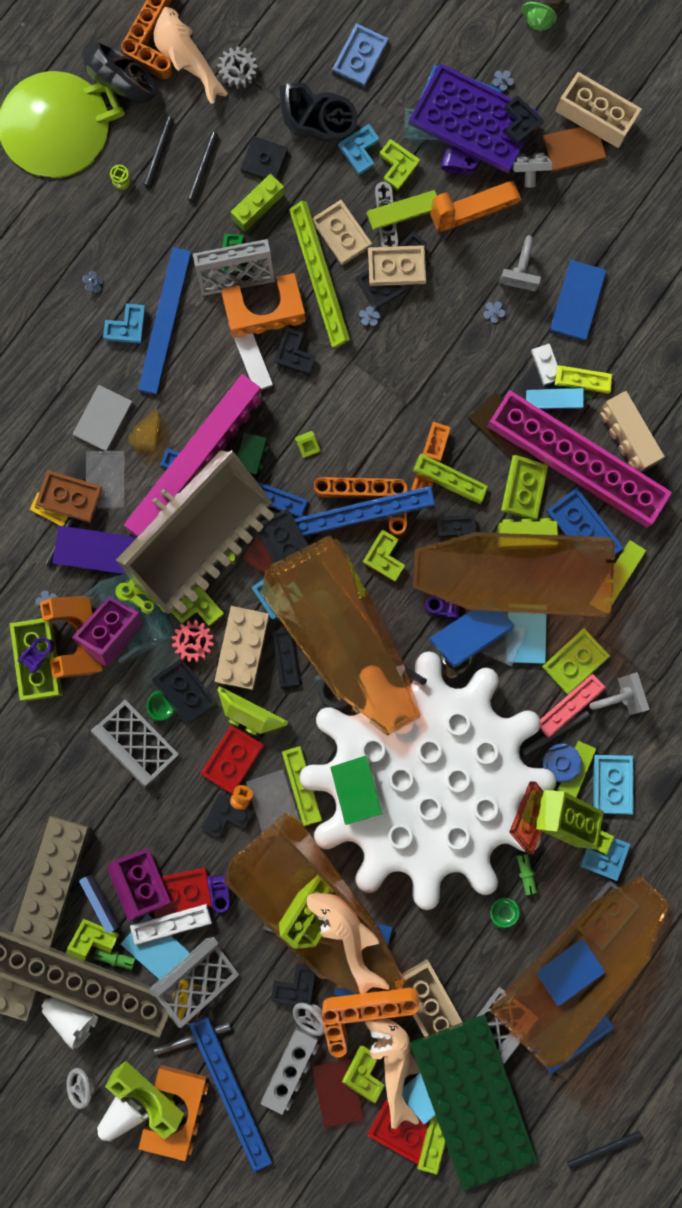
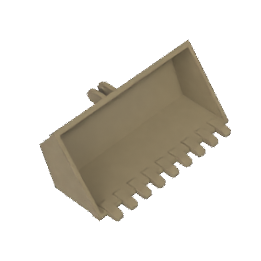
(196, 532)

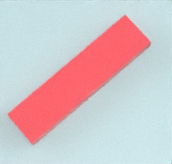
(571, 706)

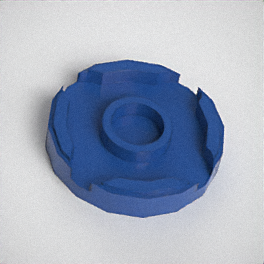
(563, 762)

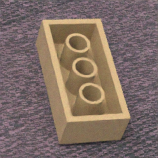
(598, 109)
(631, 432)
(242, 648)
(435, 1007)

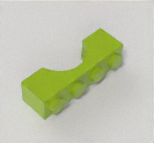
(162, 1113)

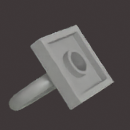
(520, 276)
(630, 694)

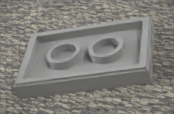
(102, 418)

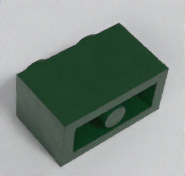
(252, 453)

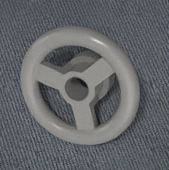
(312, 1017)
(83, 1088)

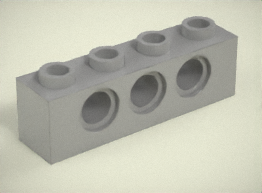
(281, 1102)

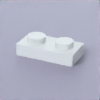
(545, 363)

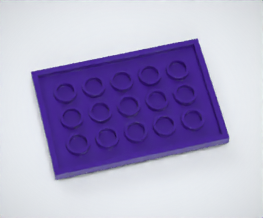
(467, 117)

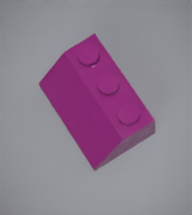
(108, 630)
(138, 884)

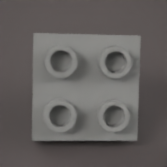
(530, 165)

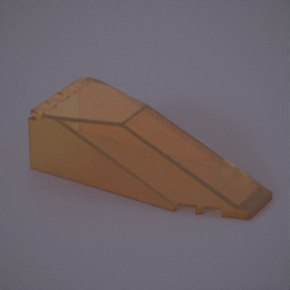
(520, 573)
(341, 632)
(271, 879)
(621, 937)

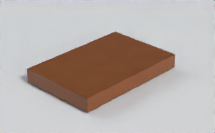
(573, 148)
(69, 496)

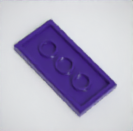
(90, 549)

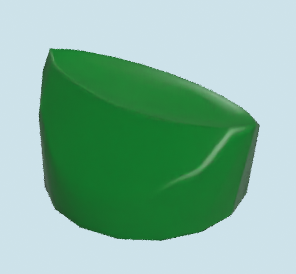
(158, 707)
(504, 913)

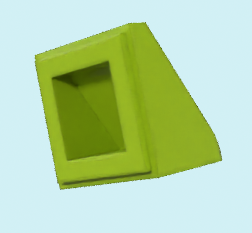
(307, 444)
(604, 842)

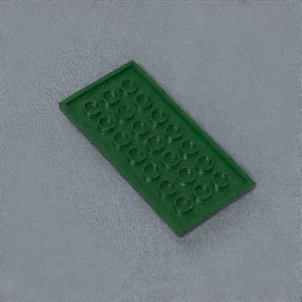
(473, 1102)

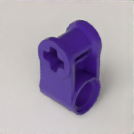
(456, 162)
(444, 608)
(33, 657)
(218, 891)

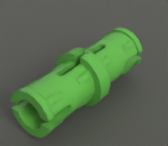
(526, 874)
(114, 958)

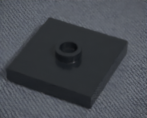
(263, 158)

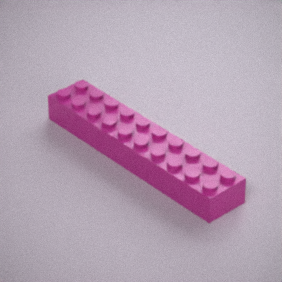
(200, 450)
(579, 459)

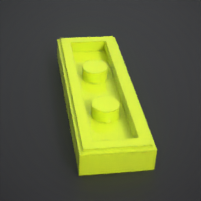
(584, 379)

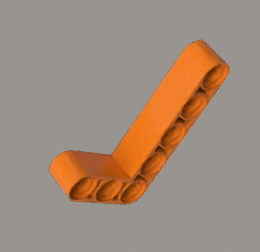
(139, 44)
(449, 214)
(369, 493)
(363, 1007)

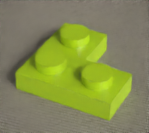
(402, 161)
(379, 558)
(203, 606)
(91, 935)
(359, 1076)

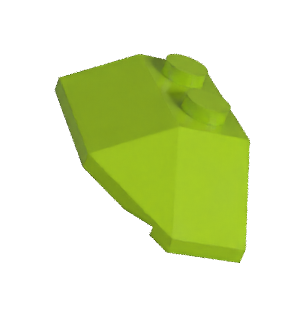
(248, 714)
(299, 924)

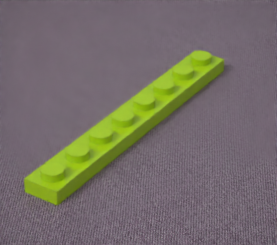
(319, 274)

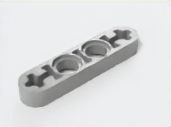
(378, 196)

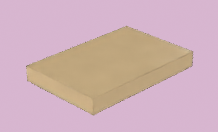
(341, 232)
(396, 265)

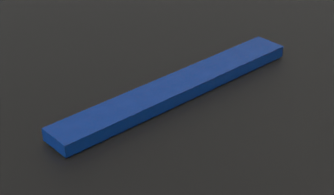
(164, 321)
(279, 498)
(366, 511)
(230, 1093)

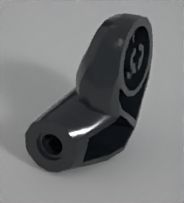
(119, 73)
(316, 115)

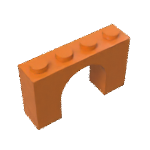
(244, 322)
(75, 611)
(190, 1089)

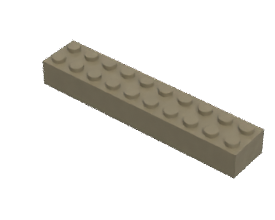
(45, 902)
(81, 983)

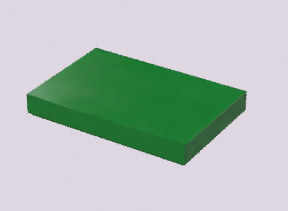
(356, 790)

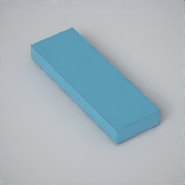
(556, 398)

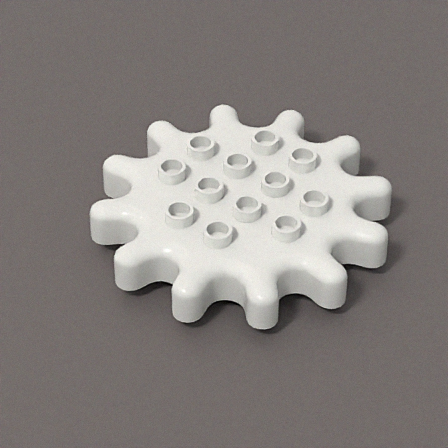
(443, 787)

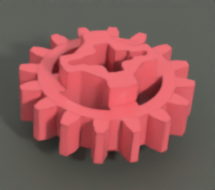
(199, 636)

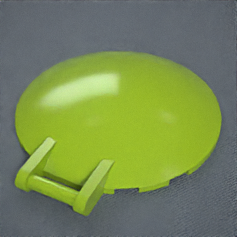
(56, 123)

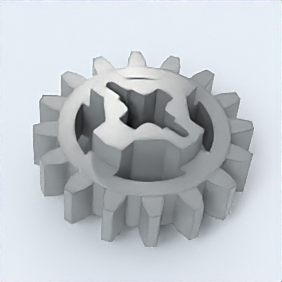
(244, 62)

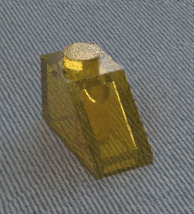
(146, 433)

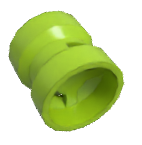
(121, 181)

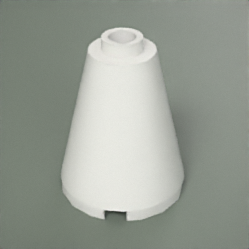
(69, 1020)
(121, 1117)

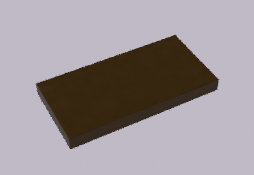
(482, 417)

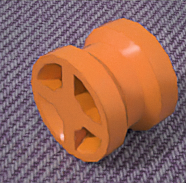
(241, 797)

